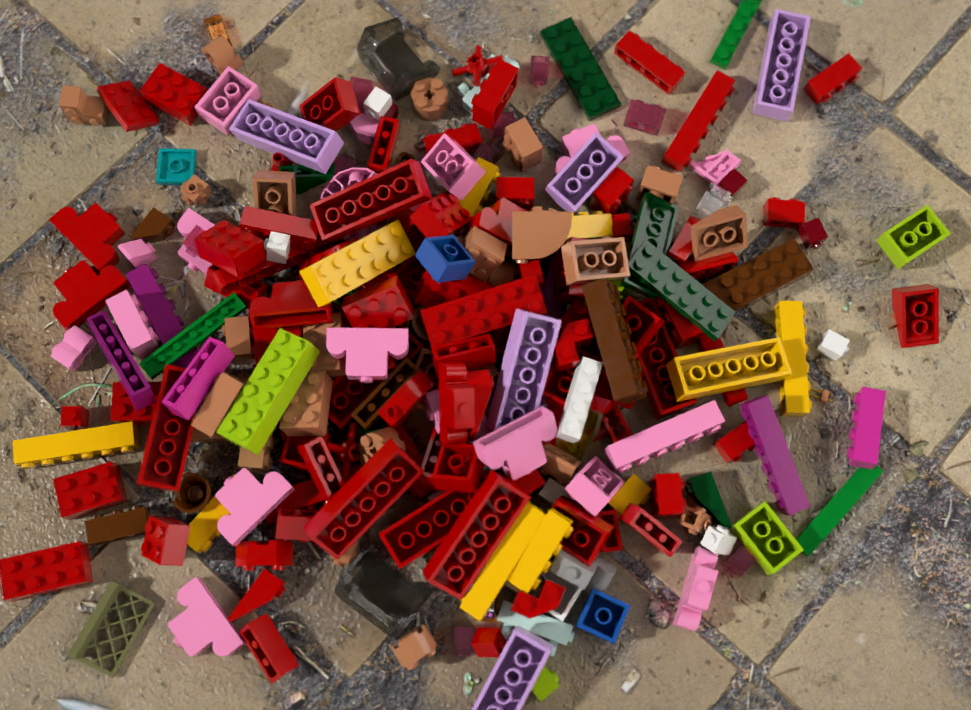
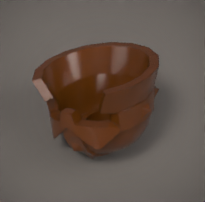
(193, 493)

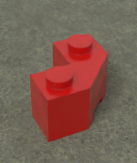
(574, 335)
(258, 554)
(547, 600)

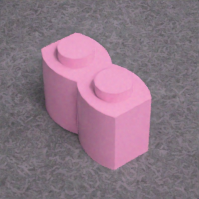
(73, 348)

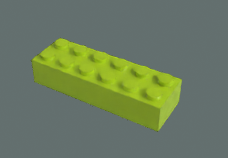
(268, 391)

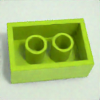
(913, 237)
(766, 538)

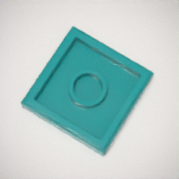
(175, 166)

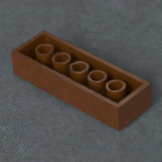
(761, 276)
(614, 341)

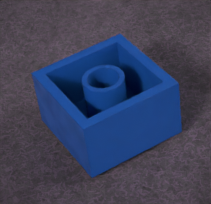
(445, 258)
(602, 616)

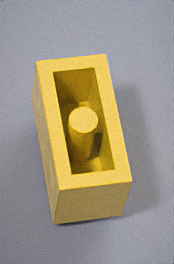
(632, 491)

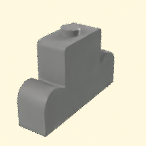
(579, 574)

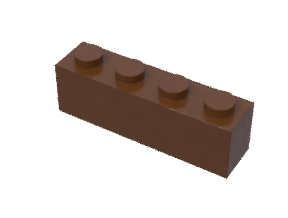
(367, 413)

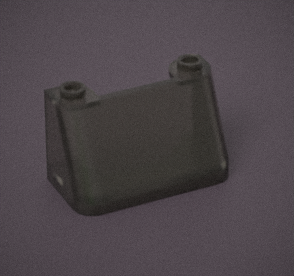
(391, 59)
(381, 593)

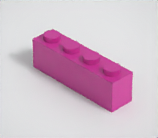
(198, 378)
(866, 427)

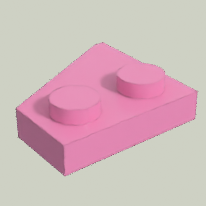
(716, 167)

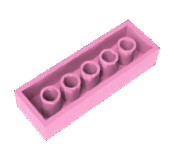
(664, 436)

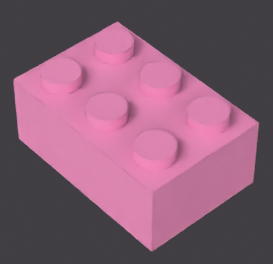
(226, 99)
(453, 166)
(134, 324)
(594, 486)

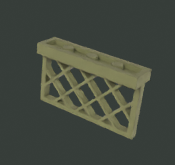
(95, 620)

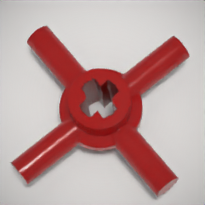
(477, 65)
(347, 452)

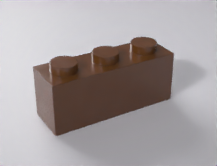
(117, 526)

